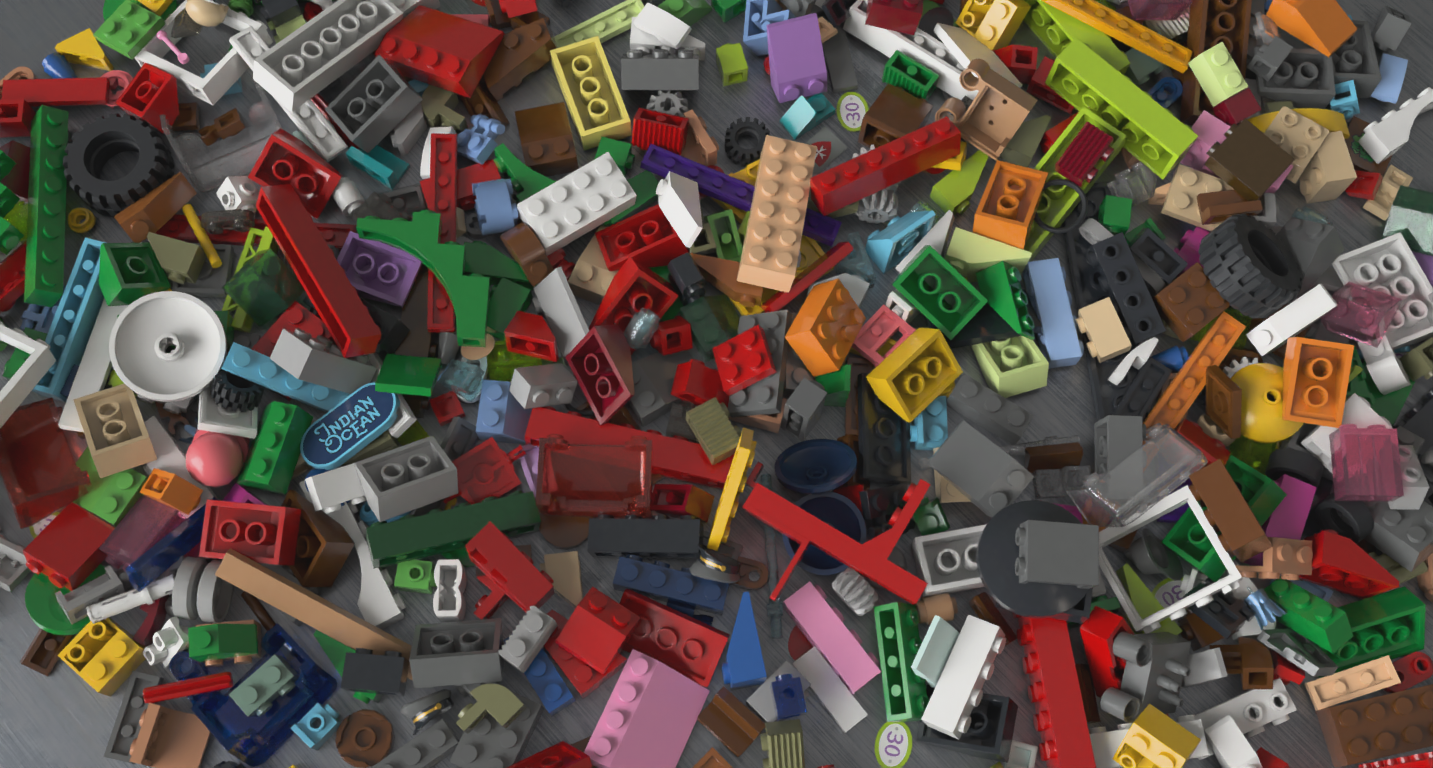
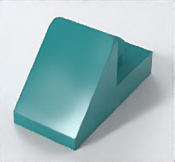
(806, 114)

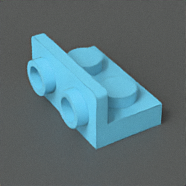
(930, 426)

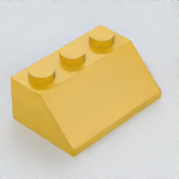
(915, 373)

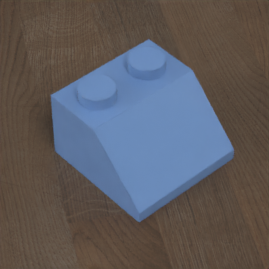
(501, 414)

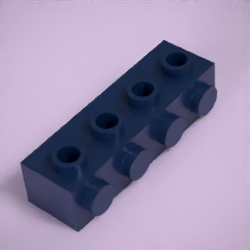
(665, 584)

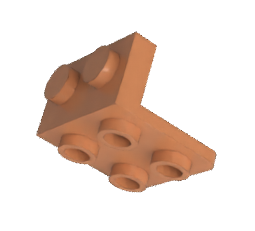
(699, 145)
(1286, 558)
(169, 739)

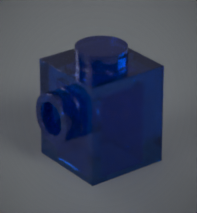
(788, 697)

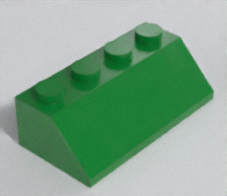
(1381, 627)

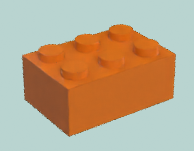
(825, 327)

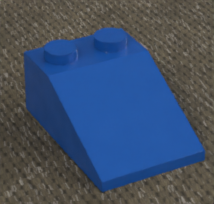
(744, 657)

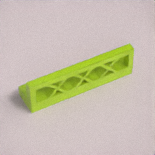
(242, 320)

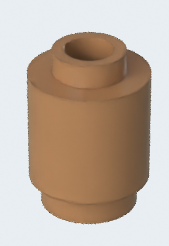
(937, 605)

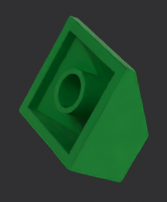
(129, 272)

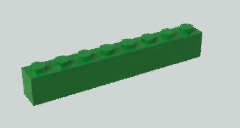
(46, 208)

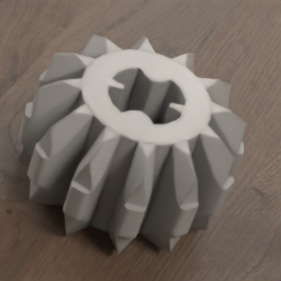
(668, 101)
(878, 207)
(855, 591)

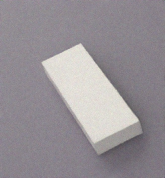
(830, 689)

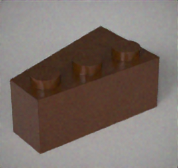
(518, 55)

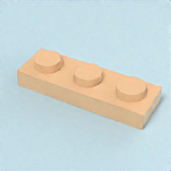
(1352, 683)

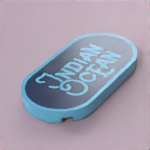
(349, 427)

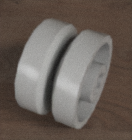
(200, 592)

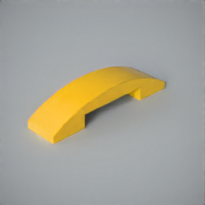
(1329, 119)

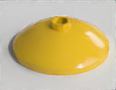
(1259, 416)

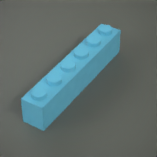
(73, 320)

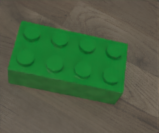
(1188, 537)

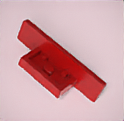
(12, 277)

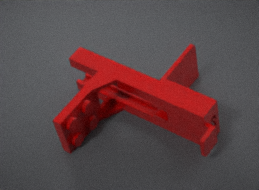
(865, 558)

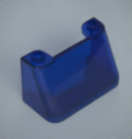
(258, 737)

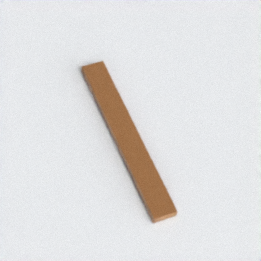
(308, 606)

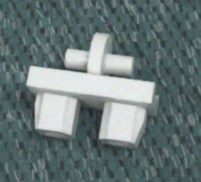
(167, 643)

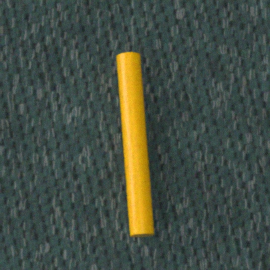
(202, 236)

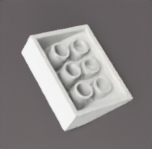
(1393, 270)

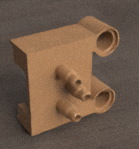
(994, 112)

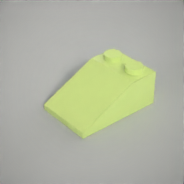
(973, 253)
(1012, 365)

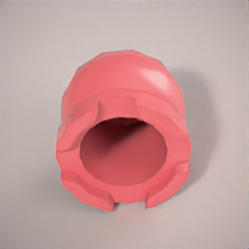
(216, 457)

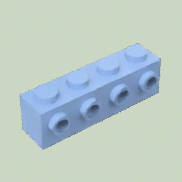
(1052, 304)

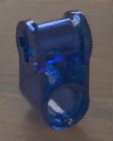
(197, 670)

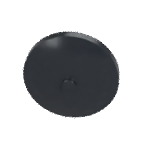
(997, 558)

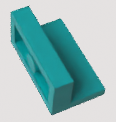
(378, 164)

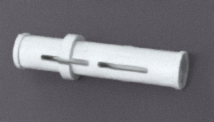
(131, 599)

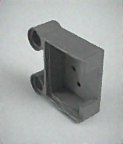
(1150, 675)

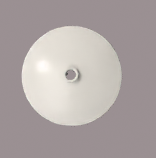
(151, 326)

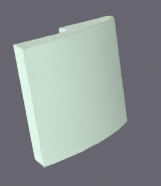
(935, 650)

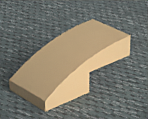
(1388, 189)

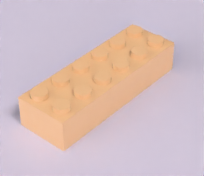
(777, 214)

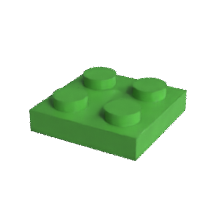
(129, 29)

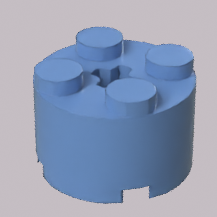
(495, 206)

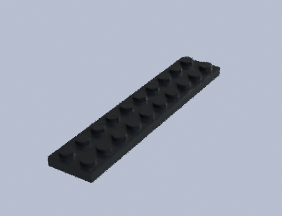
(1088, 291)

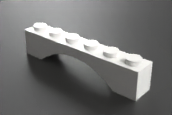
(1389, 135)
(376, 597)

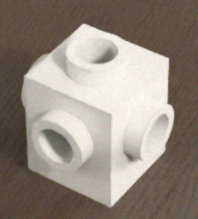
(238, 193)

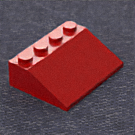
(440, 49)

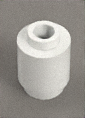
(348, 196)

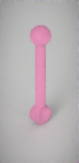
(182, 57)

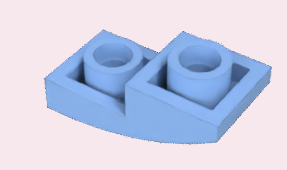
(1392, 74)

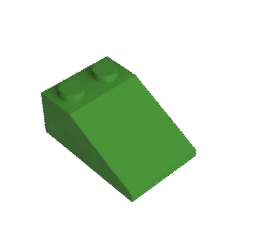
(111, 495)

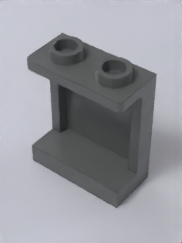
(1058, 553)

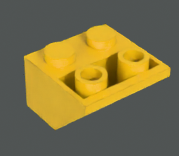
(993, 20)
(103, 655)
(1156, 742)

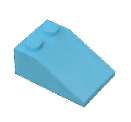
(898, 239)

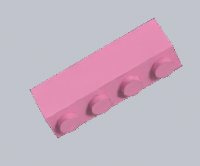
(826, 631)

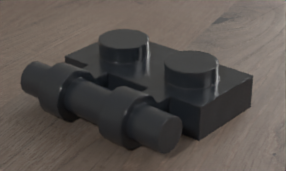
(881, 502)
(1224, 613)

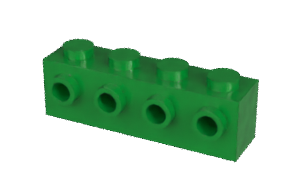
(898, 646)

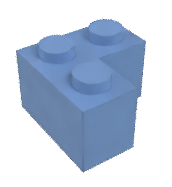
(757, 17)

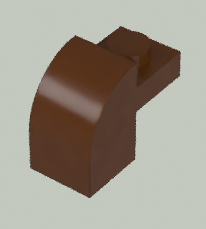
(528, 252)
(1249, 660)

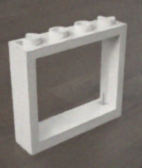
(221, 76)
(28, 374)
(1177, 609)

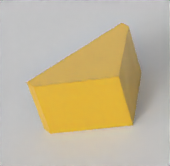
(85, 50)

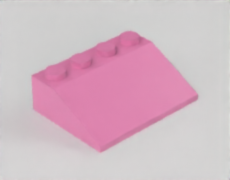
(646, 717)

